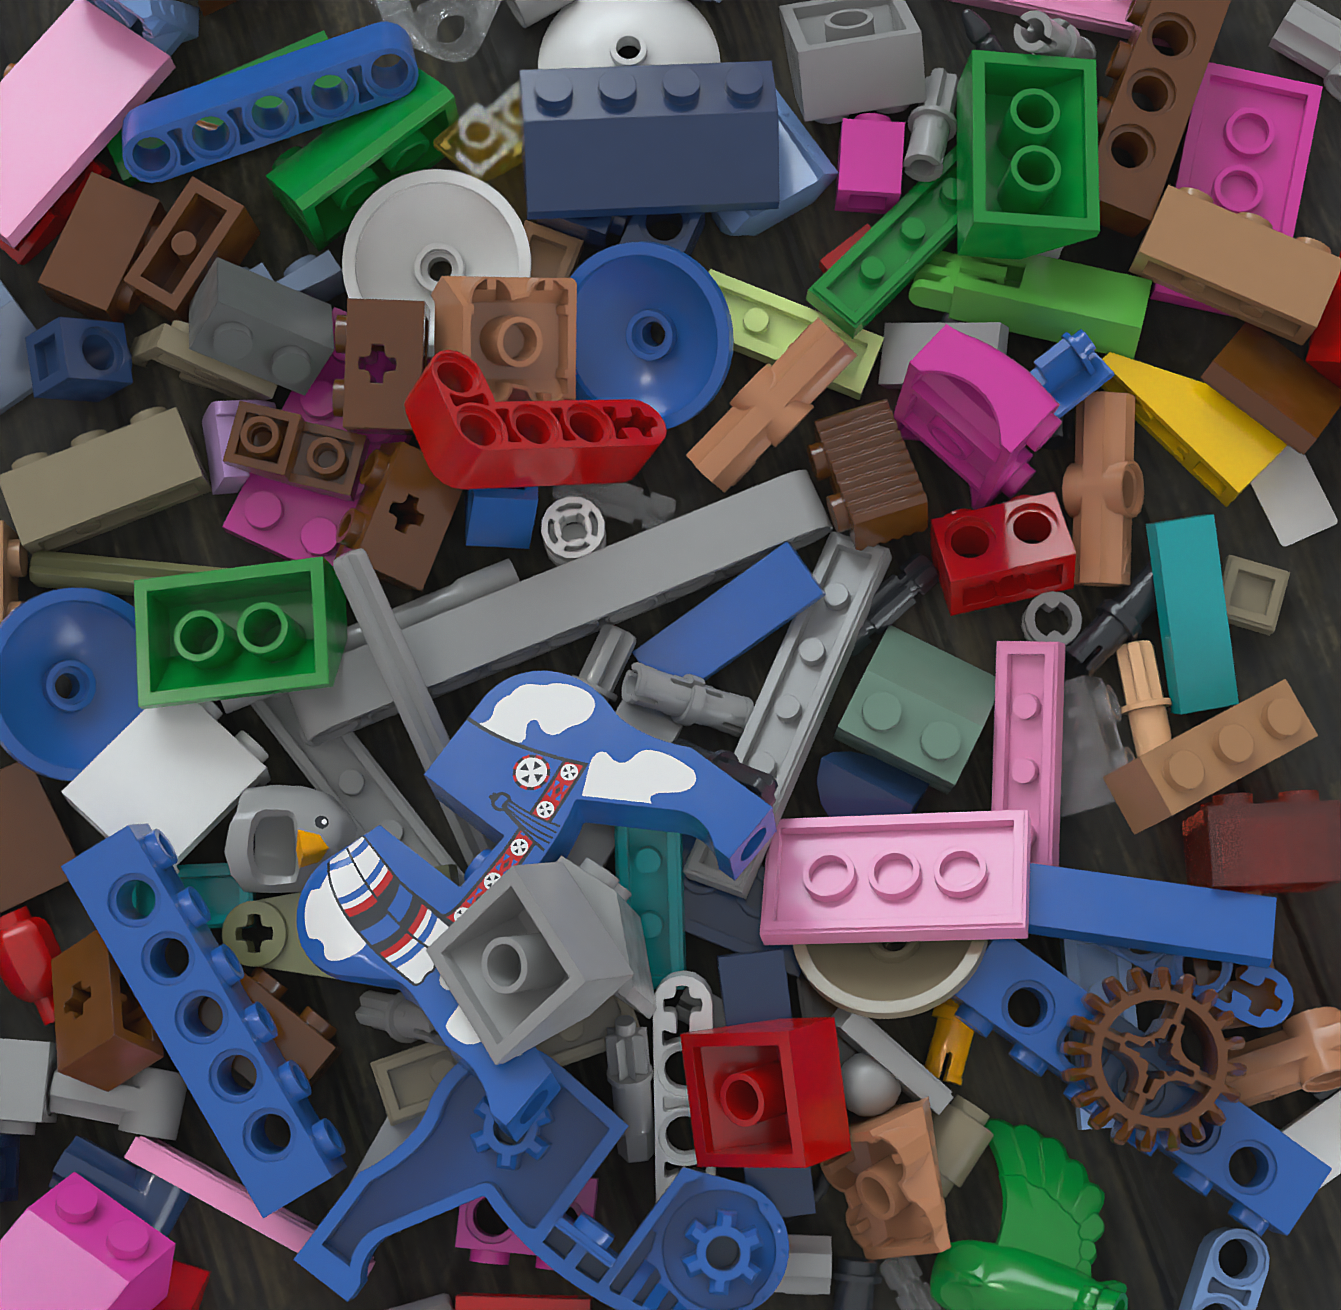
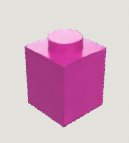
(869, 164)

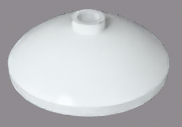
(594, 31)
(426, 221)

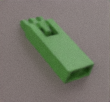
(1037, 297)

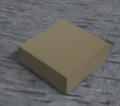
(1253, 593)

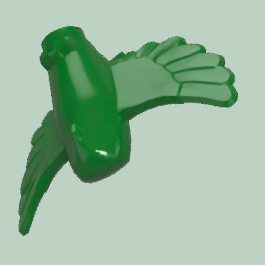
(1042, 1239)

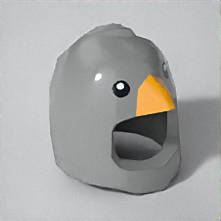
(293, 836)

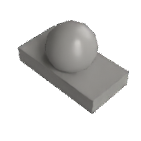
(882, 1070)

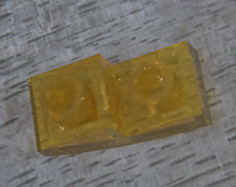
(485, 140)

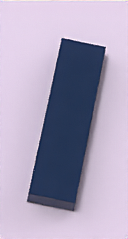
(756, 991)

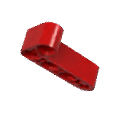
(524, 443)

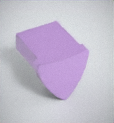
(217, 428)

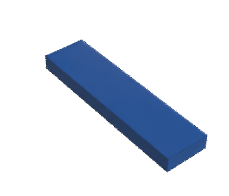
(1151, 915)

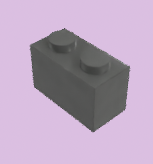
(260, 326)

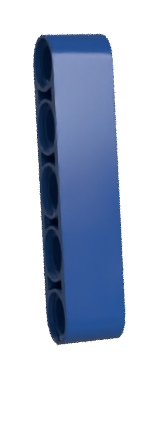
(251, 126)

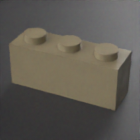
(104, 481)

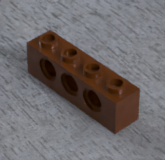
(1171, 83)

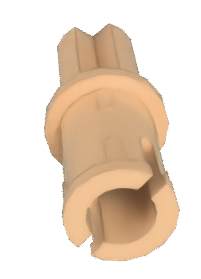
(1143, 696)

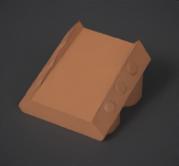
(514, 331)
(892, 1183)

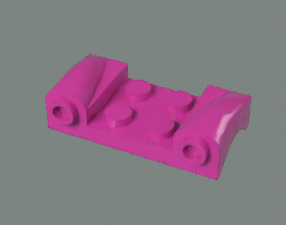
(976, 413)

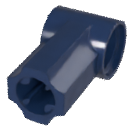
(131, 1186)

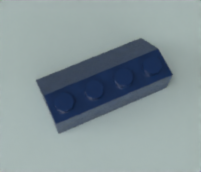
(649, 139)

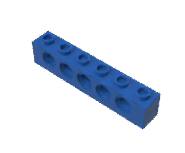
(237, 1115)
(1285, 1171)

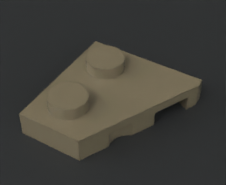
(171, 347)

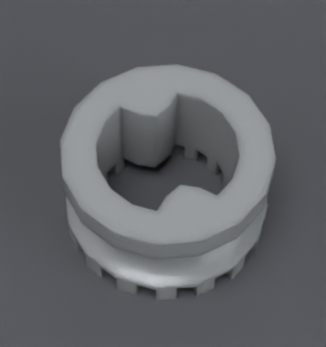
(1048, 602)

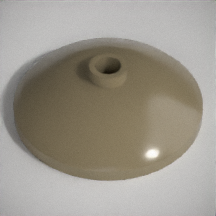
(889, 983)

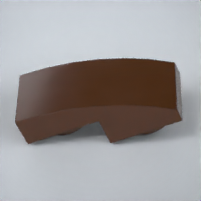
(296, 451)

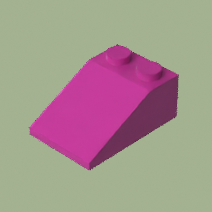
(83, 1254)

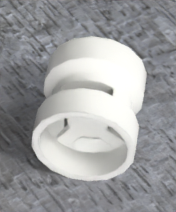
(576, 540)

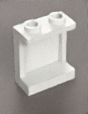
(170, 772)

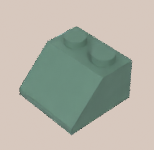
(918, 709)

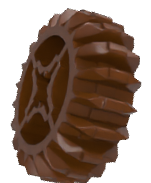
(1168, 1030)

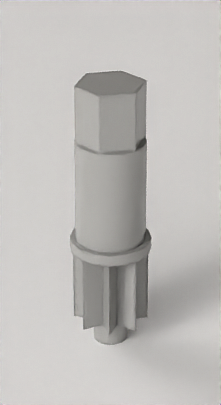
(630, 1079)

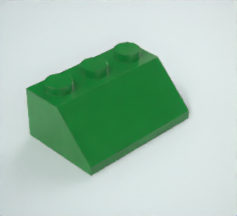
(1026, 154)
(357, 156)
(238, 632)

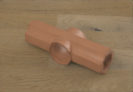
(771, 405)
(1103, 489)
(1296, 1058)

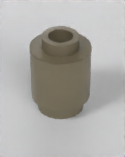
(959, 1141)

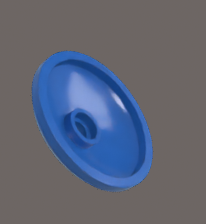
(618, 302)
(91, 643)

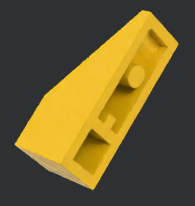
(1196, 426)

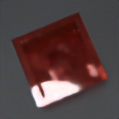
(1266, 847)

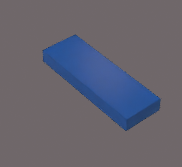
(734, 617)

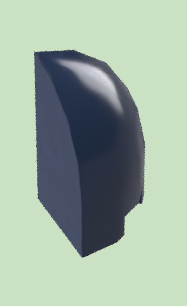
(866, 786)

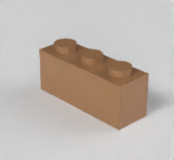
(1237, 264)
(1209, 756)

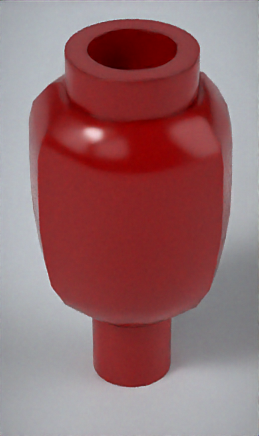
(26, 958)

